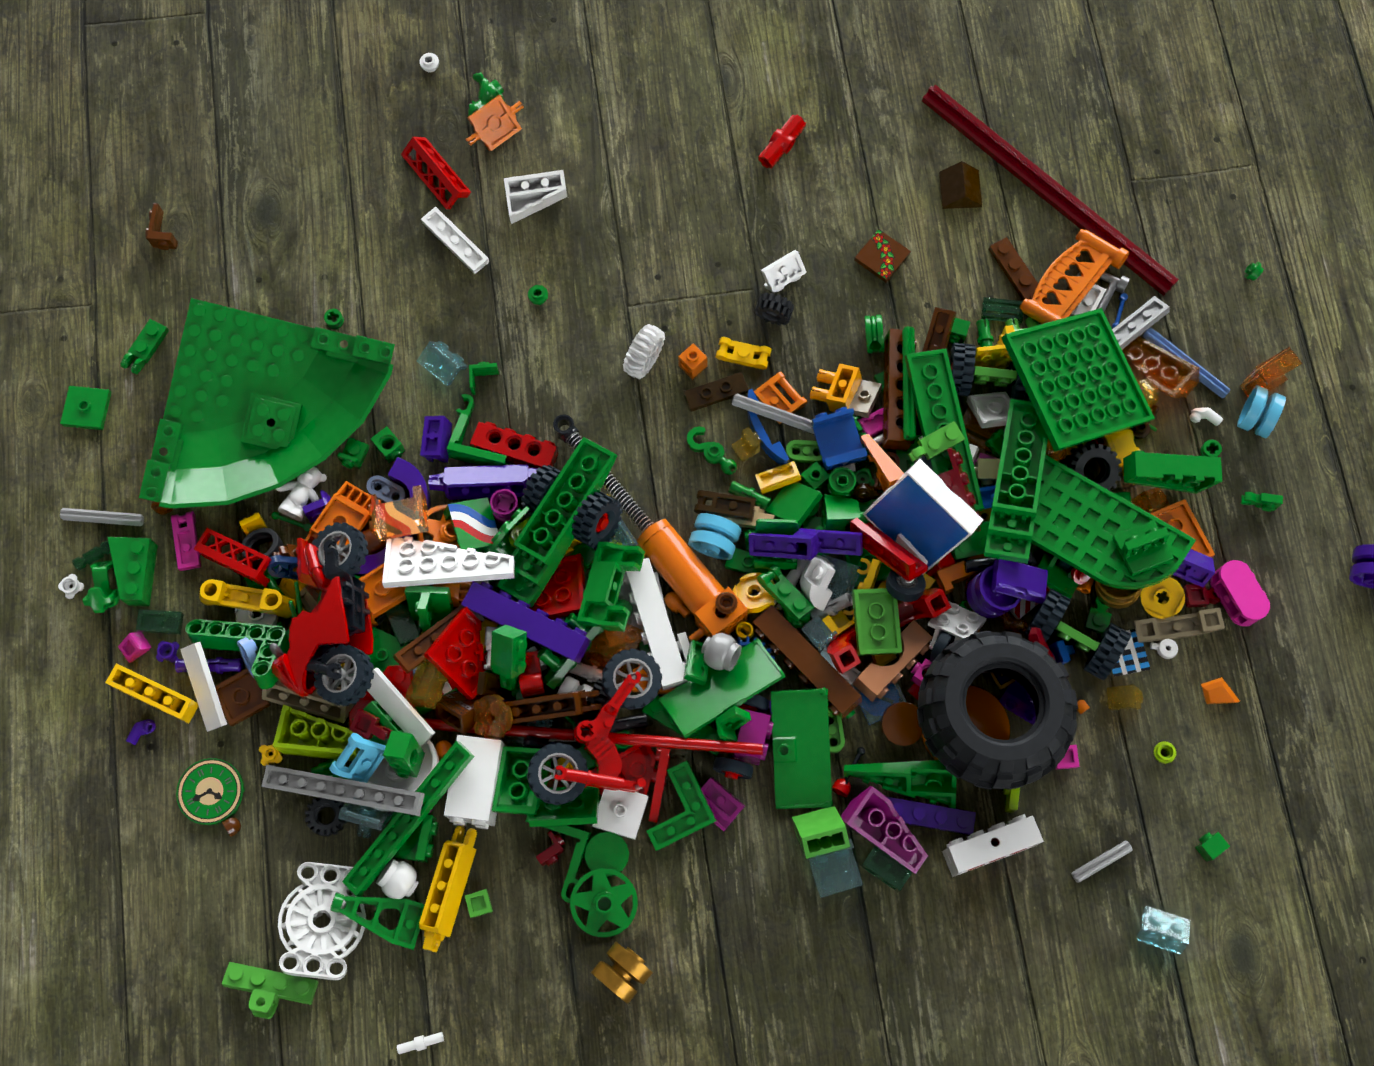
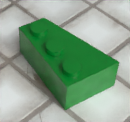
(133, 568)

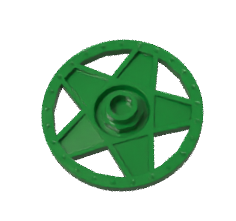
(603, 902)

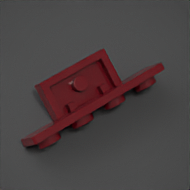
(957, 481)

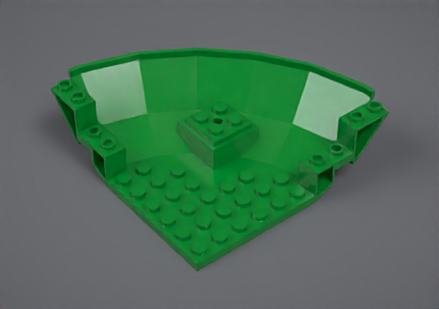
(237, 375)

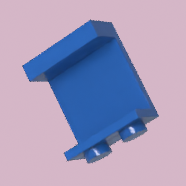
(838, 438)

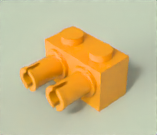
(843, 386)

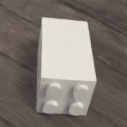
(474, 790)

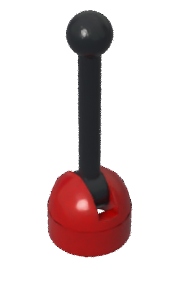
(842, 785)

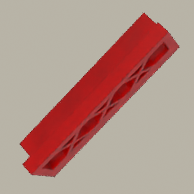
(435, 167)
(889, 551)
(231, 563)

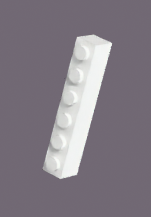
(655, 624)

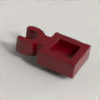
(1198, 596)

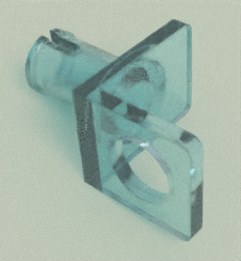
(819, 633)

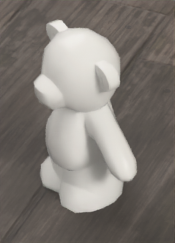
(300, 492)

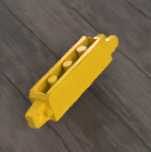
(447, 887)

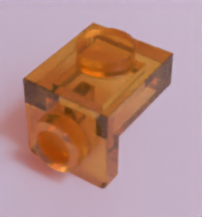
(1151, 500)

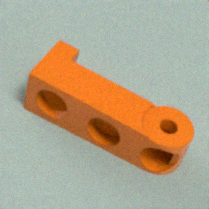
(953, 574)

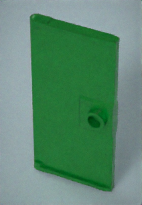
(697, 705)
(801, 748)

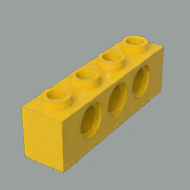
(152, 693)

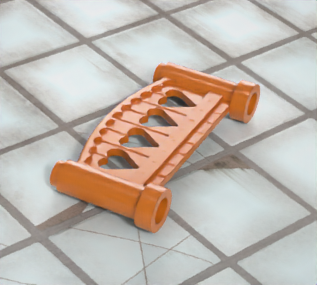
(1102, 254)

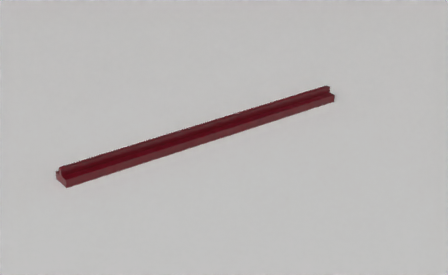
(1046, 187)

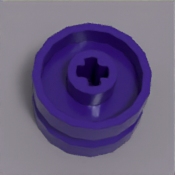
(1363, 569)
(984, 600)

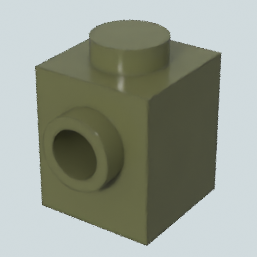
(986, 471)

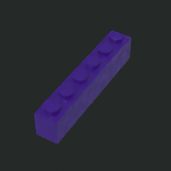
(539, 628)

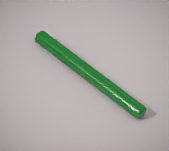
(909, 407)

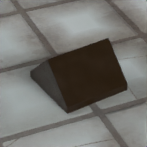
(960, 187)

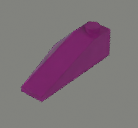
(880, 824)

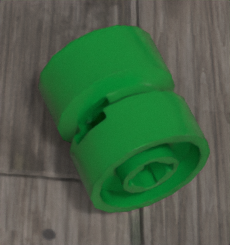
(841, 482)

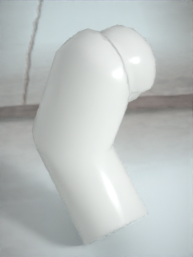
(1205, 413)

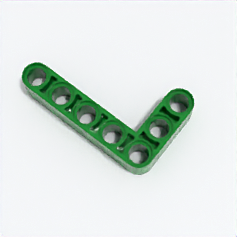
(225, 634)

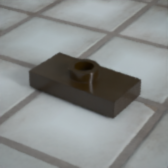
(490, 684)

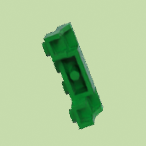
(604, 586)

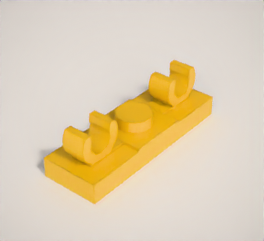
(869, 582)

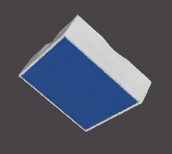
(924, 513)

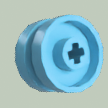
(1261, 411)
(714, 536)

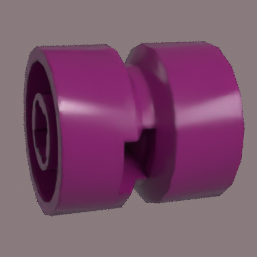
(503, 505)

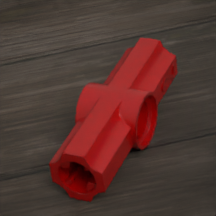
(782, 141)

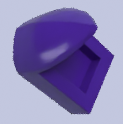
(314, 509)

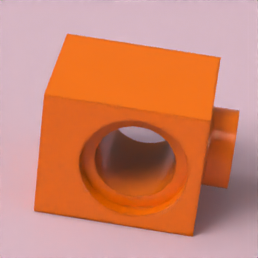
(692, 361)

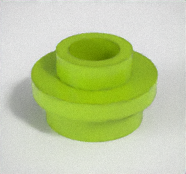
(1171, 752)

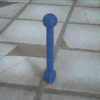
(1123, 297)

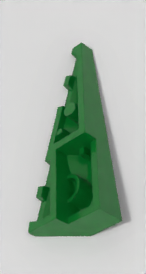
(910, 778)

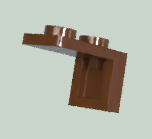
(159, 239)

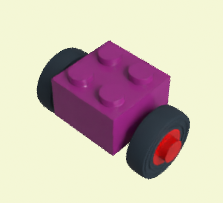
(754, 731)

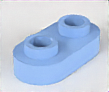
(248, 651)

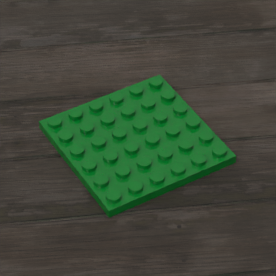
(1077, 379)

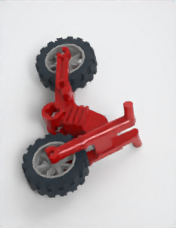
(597, 744)

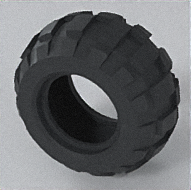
(967, 750)

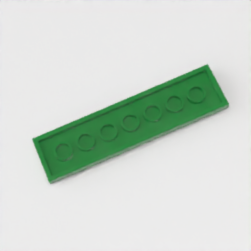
(939, 406)

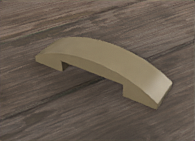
(1179, 626)

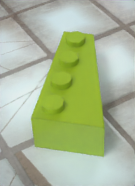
(310, 736)

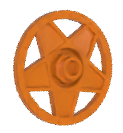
(442, 530)

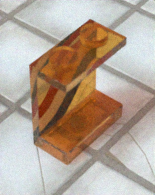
(1271, 372)
(400, 516)

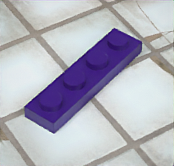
(935, 816)

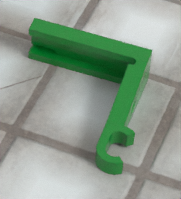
(466, 453)
(577, 855)

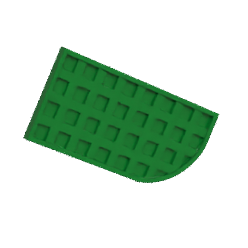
(1078, 525)

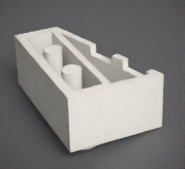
(533, 193)

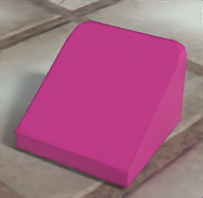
(134, 646)

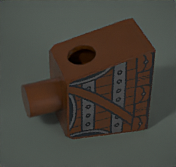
(457, 711)

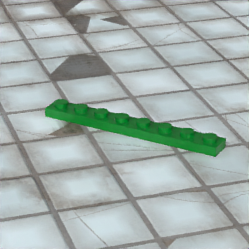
(405, 824)

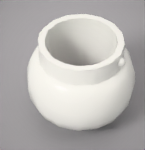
(398, 879)

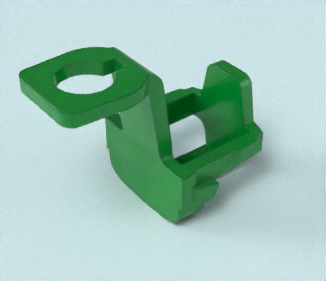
(101, 596)

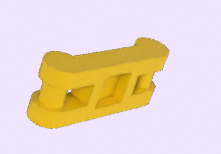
(743, 353)

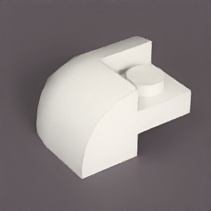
(815, 581)

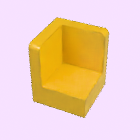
(838, 623)

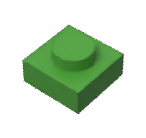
(478, 903)

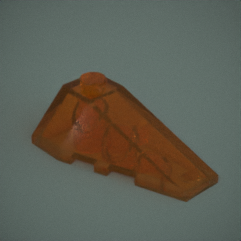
(1163, 369)

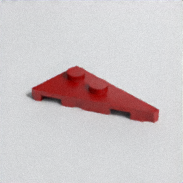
(659, 777)

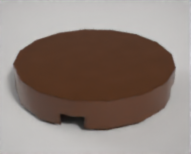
(901, 724)

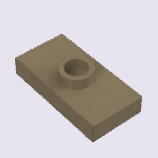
(865, 398)

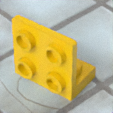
(994, 356)

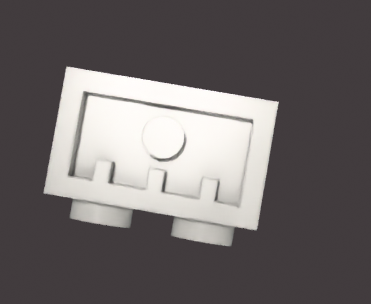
(783, 271)

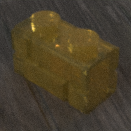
(426, 686)

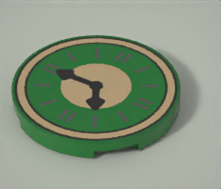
(210, 791)

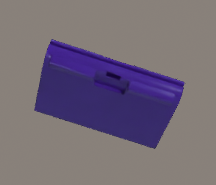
(1019, 580)

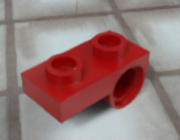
(531, 680)

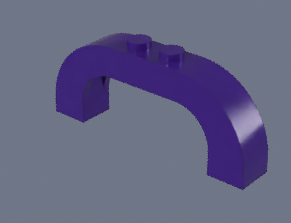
(407, 476)

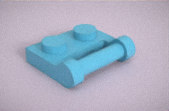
(363, 764)

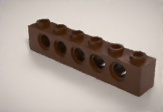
(892, 397)

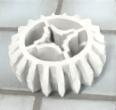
(644, 351)

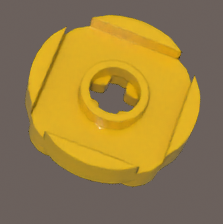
(753, 603)
(1166, 608)

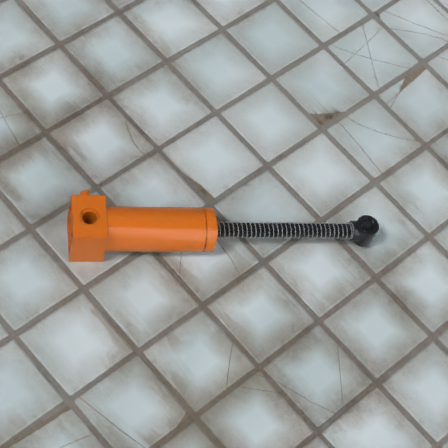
(670, 556)

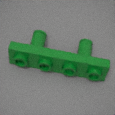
(561, 665)

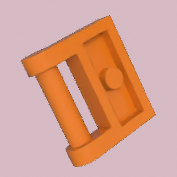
(772, 396)

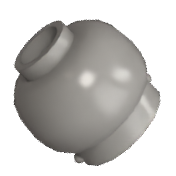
(721, 652)

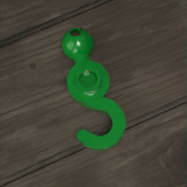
(712, 451)

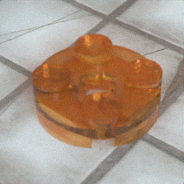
(484, 724)

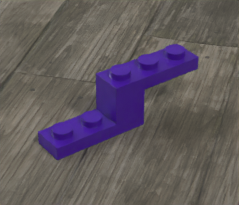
(806, 544)

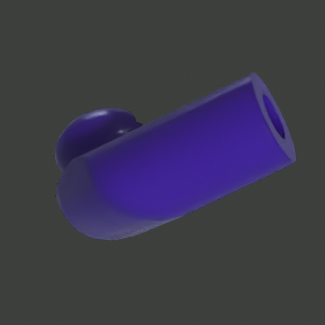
(140, 728)

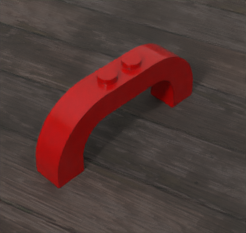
(844, 648)

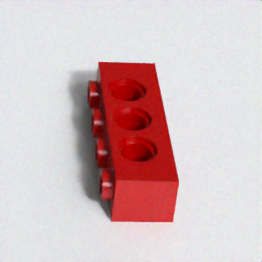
(487, 431)

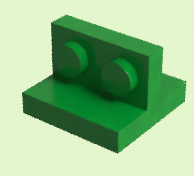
(1143, 547)
(428, 604)

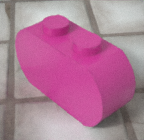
(1240, 593)

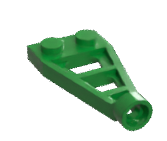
(408, 924)

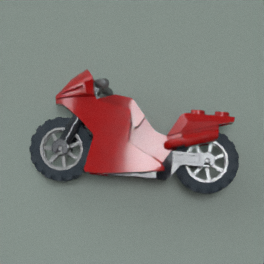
(338, 625)

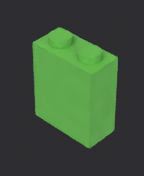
(821, 832)

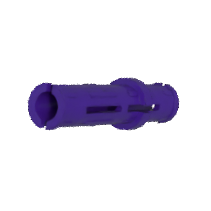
(216, 665)

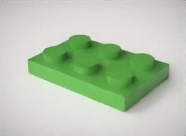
(876, 622)

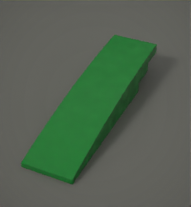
(1017, 485)
(550, 528)

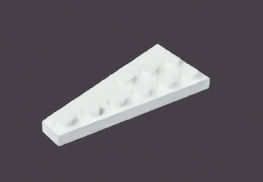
(434, 562)

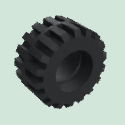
(1106, 458)

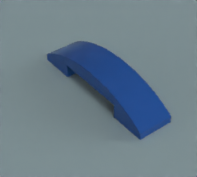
(774, 451)

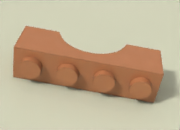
(876, 678)

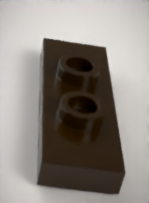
(715, 391)

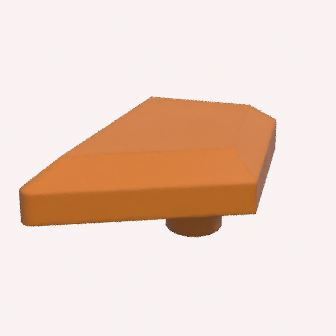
(1218, 692)

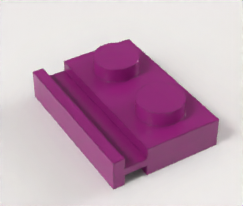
(722, 803)

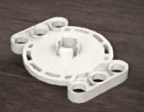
(316, 942)

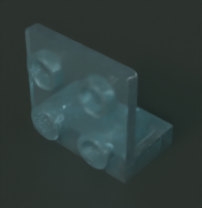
(835, 871)

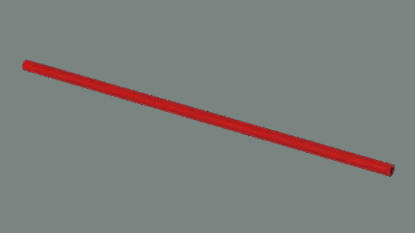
(623, 738)

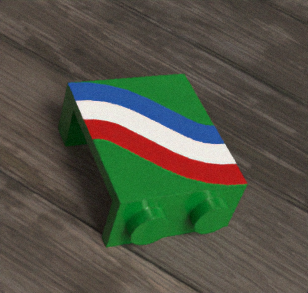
(472, 524)

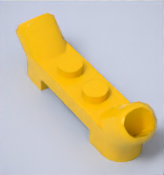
(246, 598)

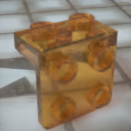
(612, 642)

